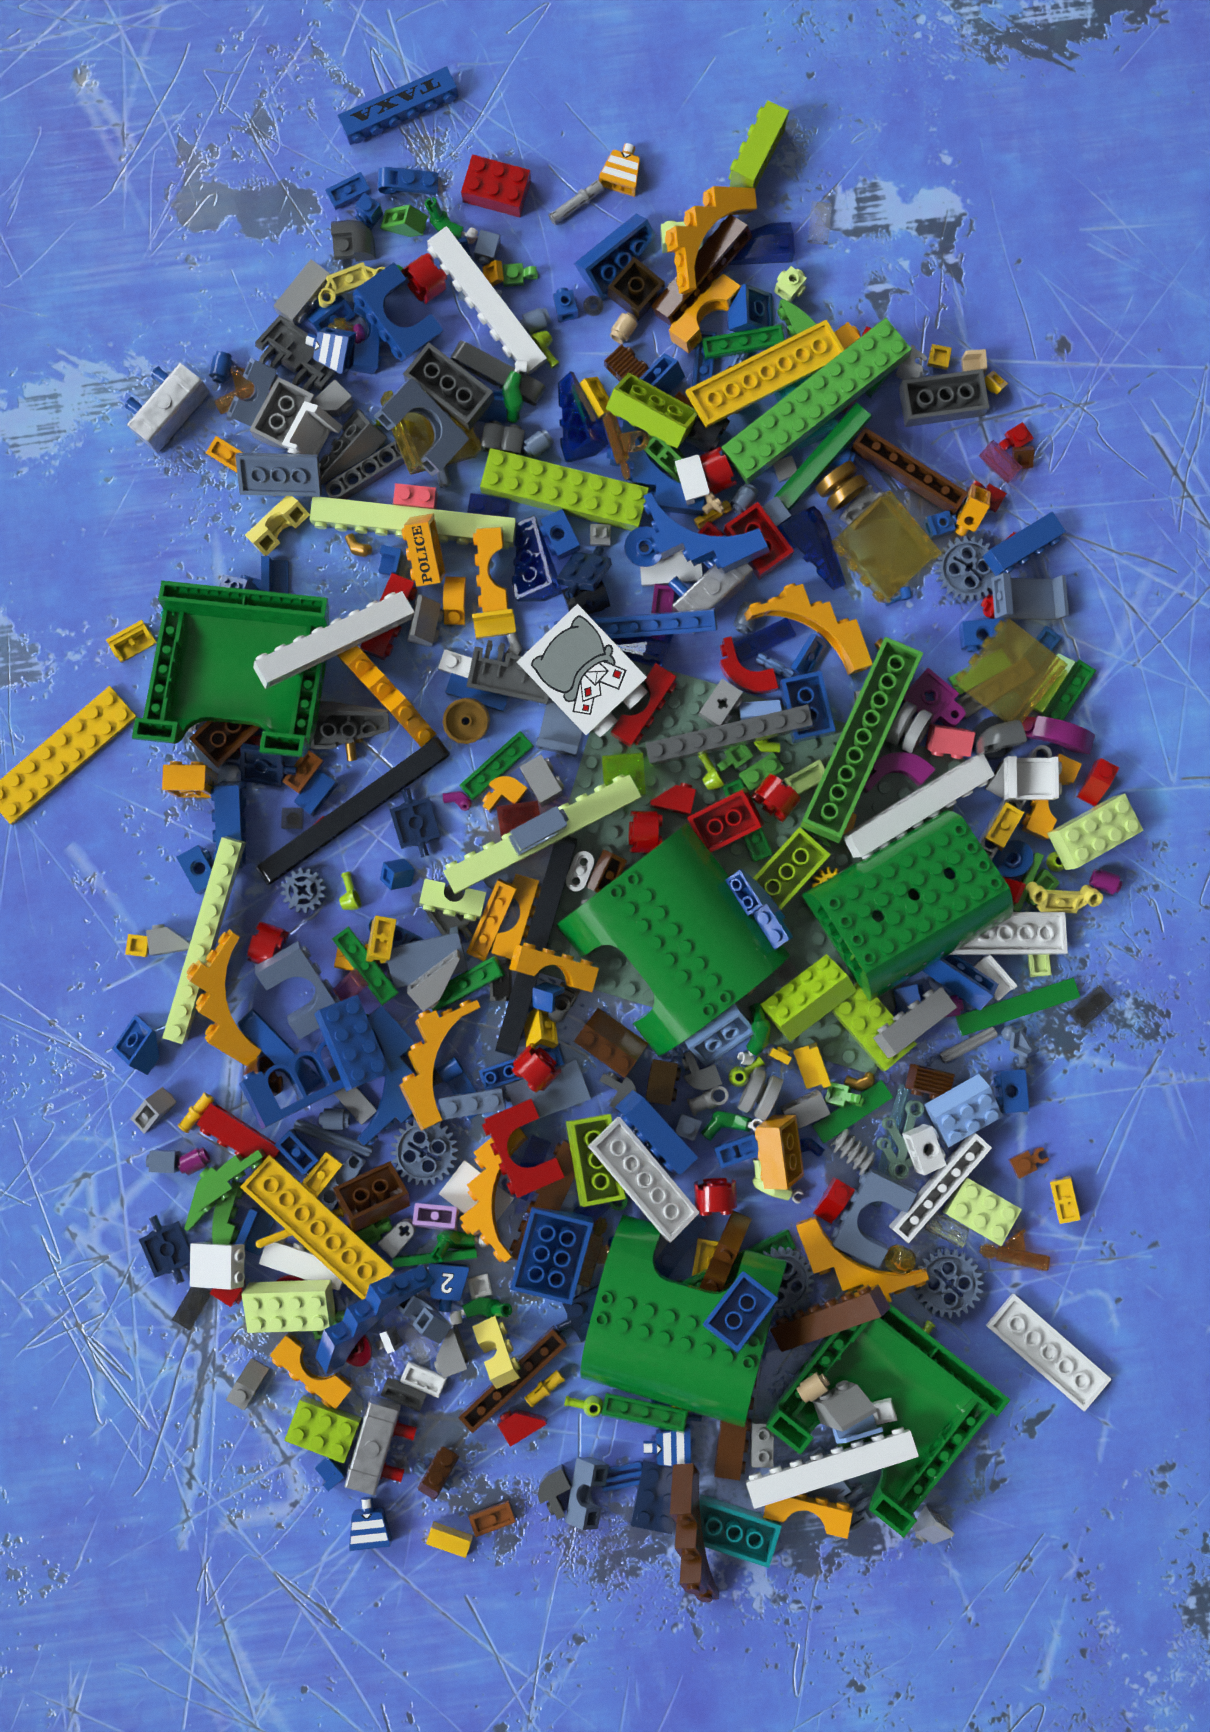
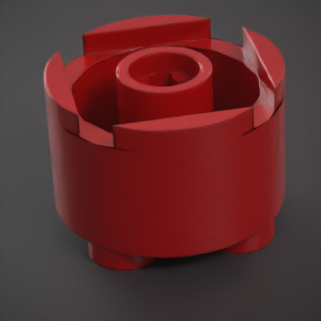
(425, 278)
(717, 471)
(776, 797)
(644, 831)
(266, 942)
(536, 1068)
(715, 1196)

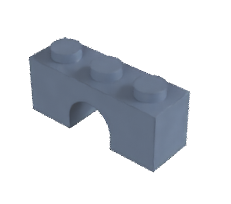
(263, 378)
(472, 1103)
(426, 1317)
(581, 1508)

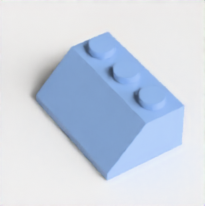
(720, 1035)

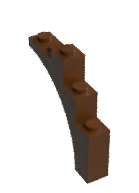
(725, 1252)
(689, 1543)

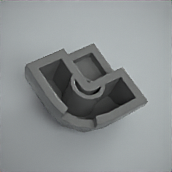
(352, 240)
(1001, 736)

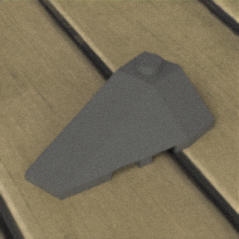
(357, 442)
(346, 723)

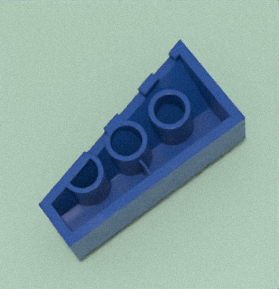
(613, 253)

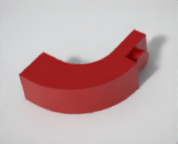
(745, 680)

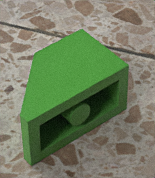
(404, 221)

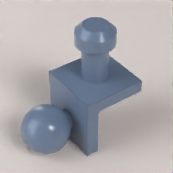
(1019, 1044)

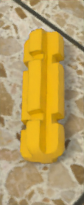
(712, 515)

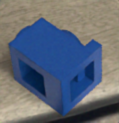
(368, 210)
(565, 311)
(935, 529)

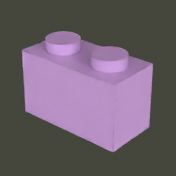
(435, 1217)

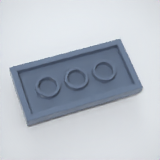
(278, 474)

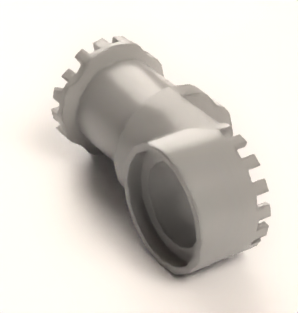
(706, 1100)

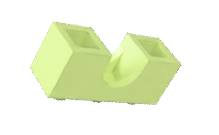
(434, 898)

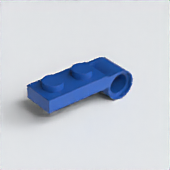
(407, 180)
(456, 1078)

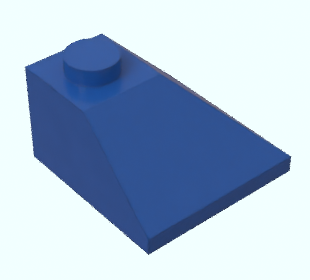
(750, 309)
(138, 1046)

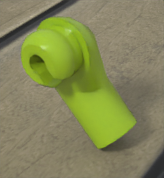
(766, 746)

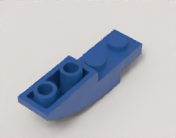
(761, 906)
(503, 1074)

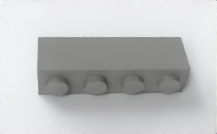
(914, 1022)

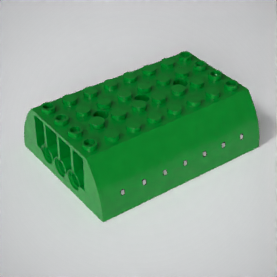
(912, 930)

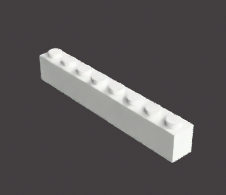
(485, 300)
(333, 639)
(917, 806)
(831, 1468)

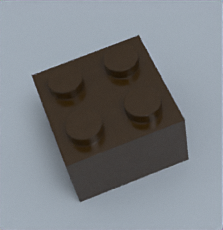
(636, 288)
(661, 1082)

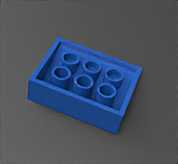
(552, 1254)

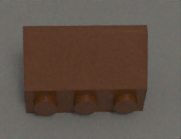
(221, 739)
(611, 1042)
(372, 1196)

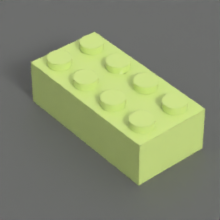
(1095, 832)
(289, 1306)

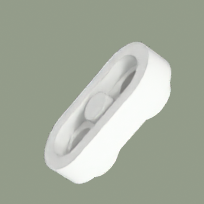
(579, 871)

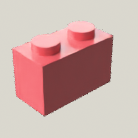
(415, 496)
(950, 741)

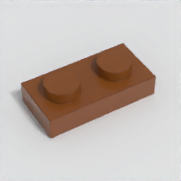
(306, 769)
(492, 1518)

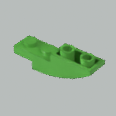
(794, 318)
(221, 1182)
(223, 1229)

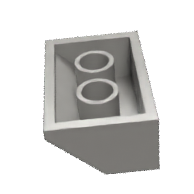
(279, 412)

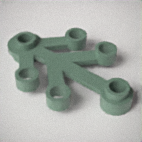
(900, 1160)

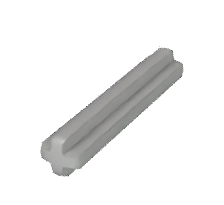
(969, 1044)

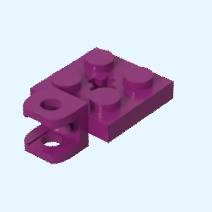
(944, 698)

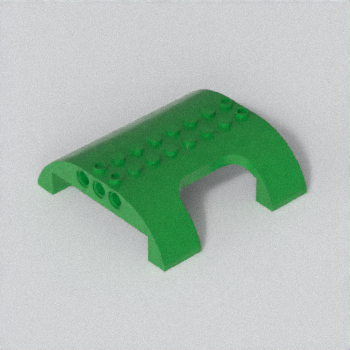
(208, 661)
(681, 936)
(652, 1337)
(930, 1391)

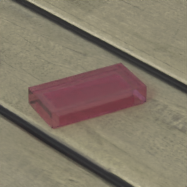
(1000, 461)
(350, 985)

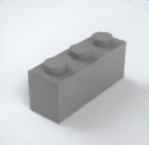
(302, 293)

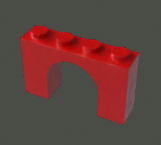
(522, 1179)

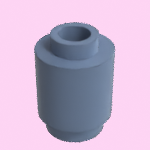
(535, 320)
(537, 444)
(744, 498)
(740, 621)
(334, 1119)

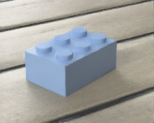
(963, 1110)

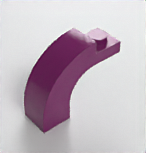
(1059, 732)
(904, 763)

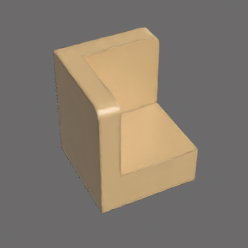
(974, 360)

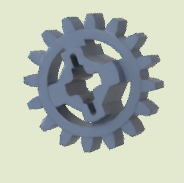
(309, 883)

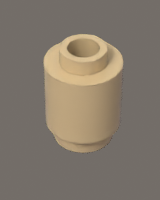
(623, 328)
(813, 1387)

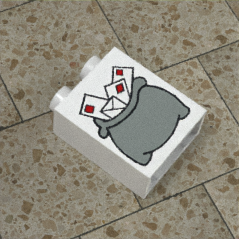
(584, 672)

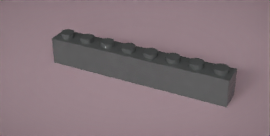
(730, 735)

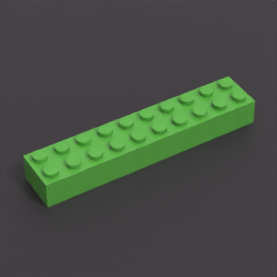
(816, 401)
(861, 740)

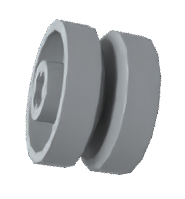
(911, 728)
(762, 1094)

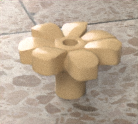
(712, 503)

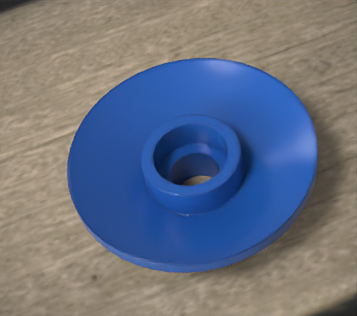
(633, 543)
(1014, 851)

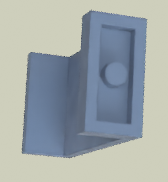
(1029, 598)
(558, 732)
(415, 958)
(563, 1092)

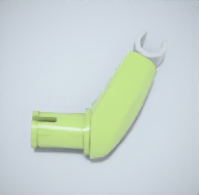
(784, 1194)

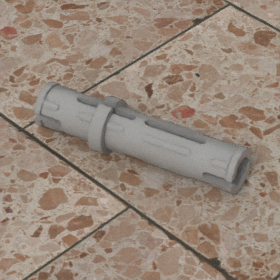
(582, 198)

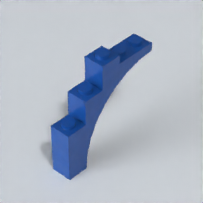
(668, 492)
(729, 551)
(393, 1044)
(359, 1317)

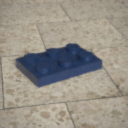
(653, 1499)

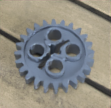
(956, 582)
(416, 1168)
(961, 1269)
(788, 1297)

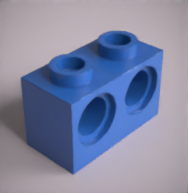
(736, 1150)

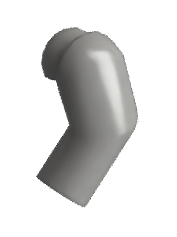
(515, 646)

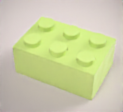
(982, 1211)

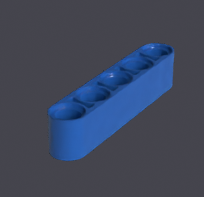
(277, 1048)

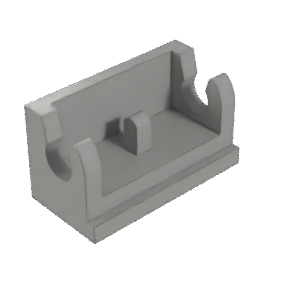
(909, 368)
(865, 498)
(807, 1108)

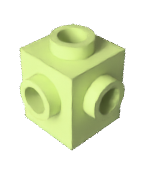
(790, 284)

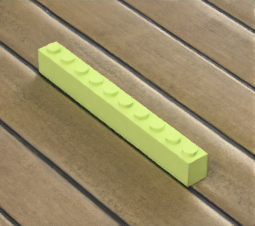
(390, 519)
(580, 814)
(204, 936)

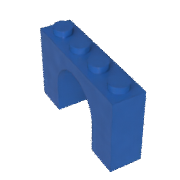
(402, 340)

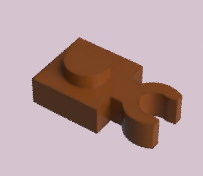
(1025, 1163)

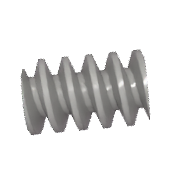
(853, 1151)

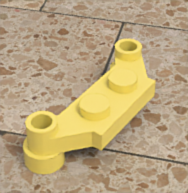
(345, 281)
(1063, 900)

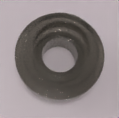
(593, 300)

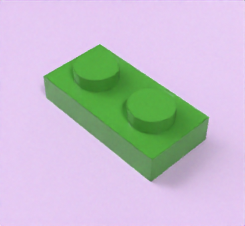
(755, 774)

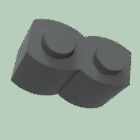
(502, 438)

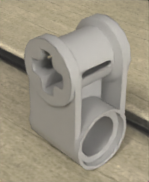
(996, 783)
(396, 1239)

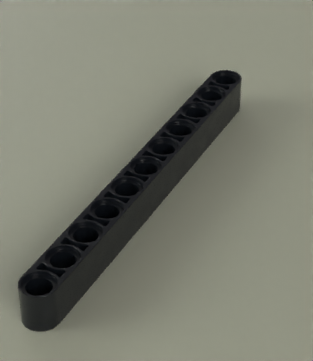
(352, 811)
(539, 936)

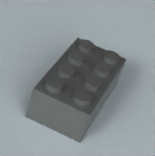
(450, 386)
(943, 398)

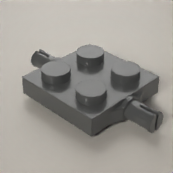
(445, 922)

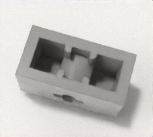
(726, 693)
(761, 1444)

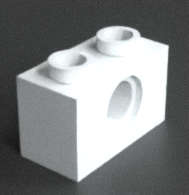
(916, 1140)

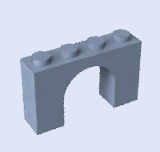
(447, 435)
(538, 830)
(295, 962)
(873, 1187)

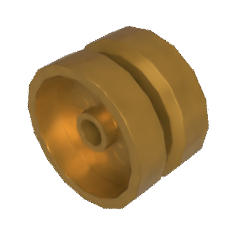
(841, 486)
(478, 717)

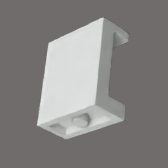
(310, 430)
(1032, 778)
(217, 1265)

